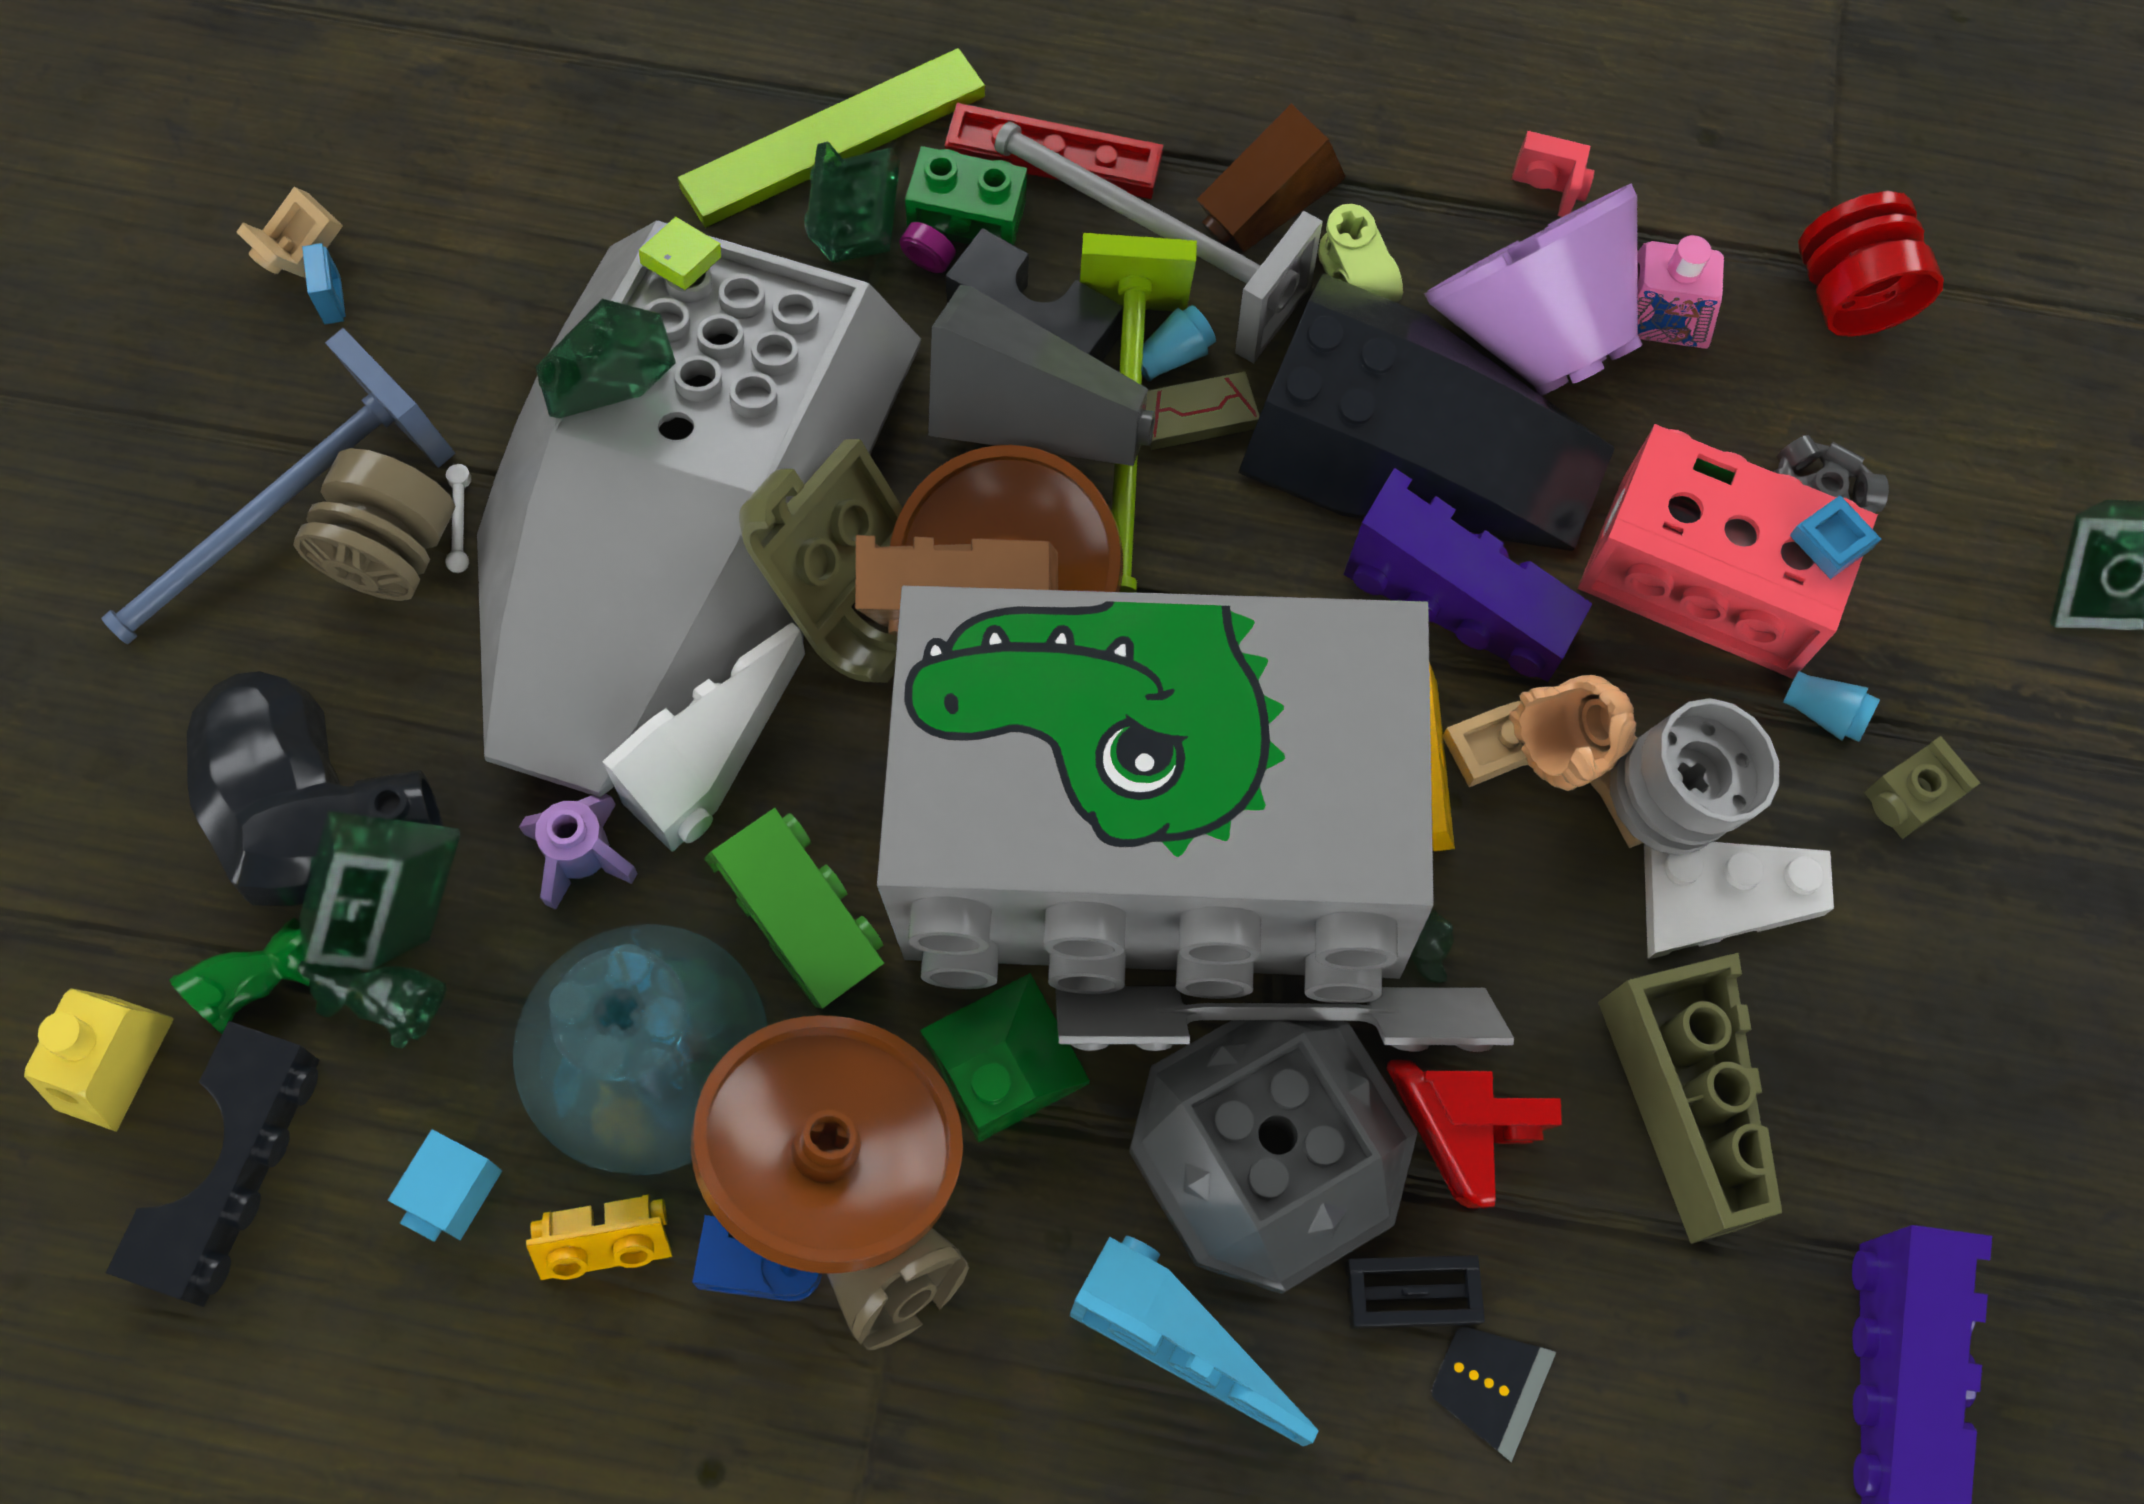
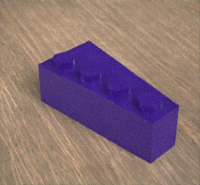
(1467, 578)
(1917, 1364)

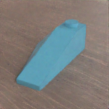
(1160, 1320)

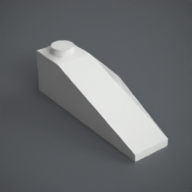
(684, 764)

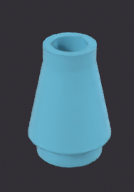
(1177, 342)
(1832, 704)

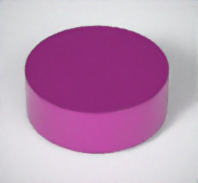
(927, 247)

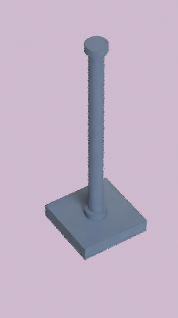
(383, 405)

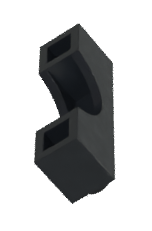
(187, 1243)

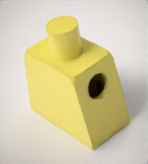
(95, 1055)

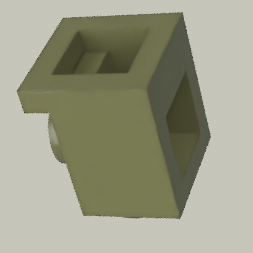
(1921, 788)

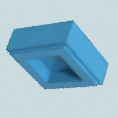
(323, 283)
(1835, 537)

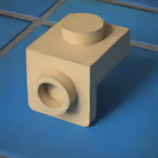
(295, 224)

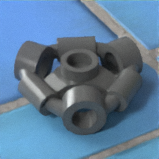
(1838, 465)

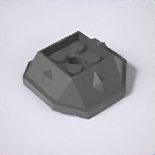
(1258, 1210)

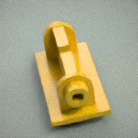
(569, 1244)

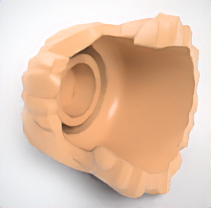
(1574, 729)

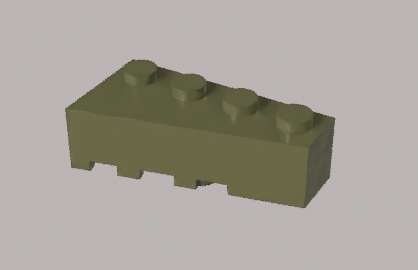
(1697, 1092)

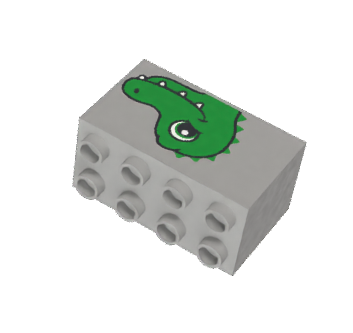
(1159, 788)

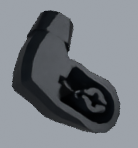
(267, 784)

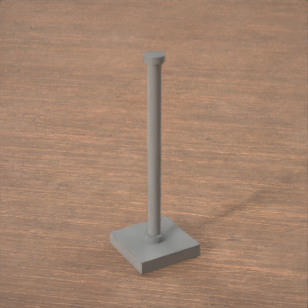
(1270, 288)

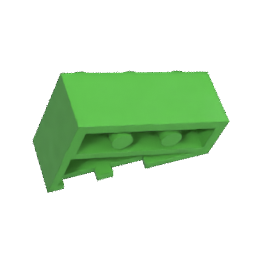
(797, 907)

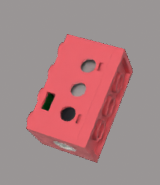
(1711, 553)

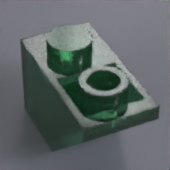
(605, 359)

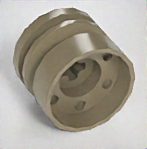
(375, 524)

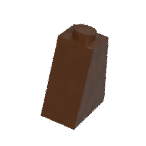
(1271, 181)

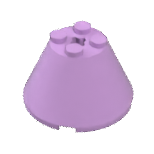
(1556, 296)

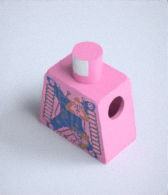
(1679, 291)

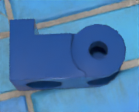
(734, 1269)

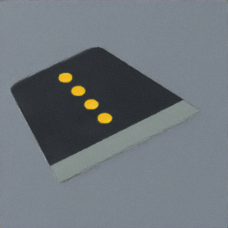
(1492, 1385)

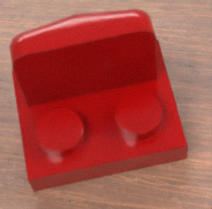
(1464, 1121)

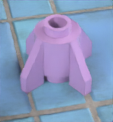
(574, 844)

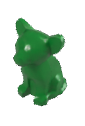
(234, 979)

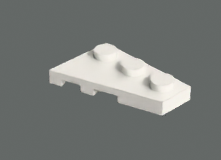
(1731, 892)

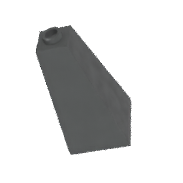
(1023, 386)

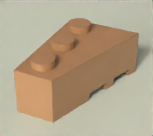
(974, 565)

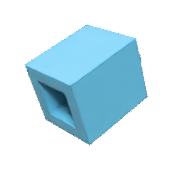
(443, 1187)

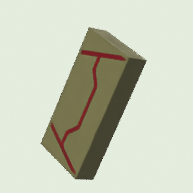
(1202, 410)

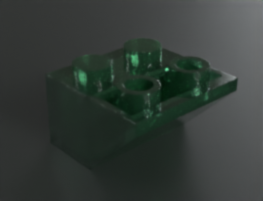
(374, 889)

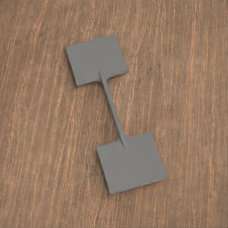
(1403, 1015)

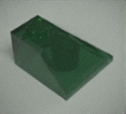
(2104, 569)

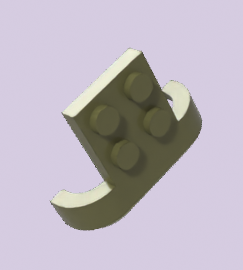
(811, 553)

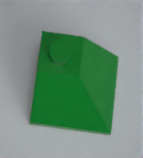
(1004, 1057)

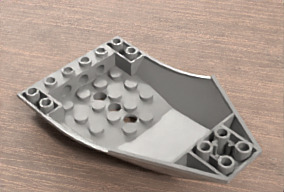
(622, 552)

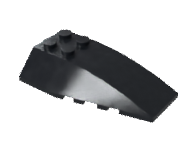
(1395, 389)

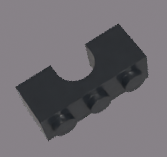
(1001, 272)

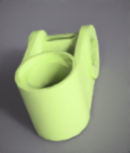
(1357, 253)

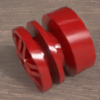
(1870, 264)

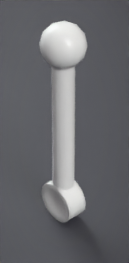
(458, 478)

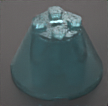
(625, 1043)

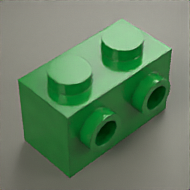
(966, 194)

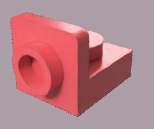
(1555, 165)

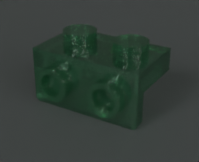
(852, 202)

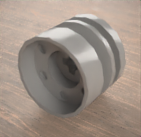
(1695, 777)

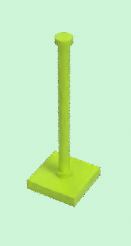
(1140, 277)

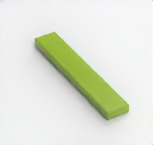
(850, 127)

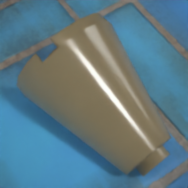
(884, 1299)

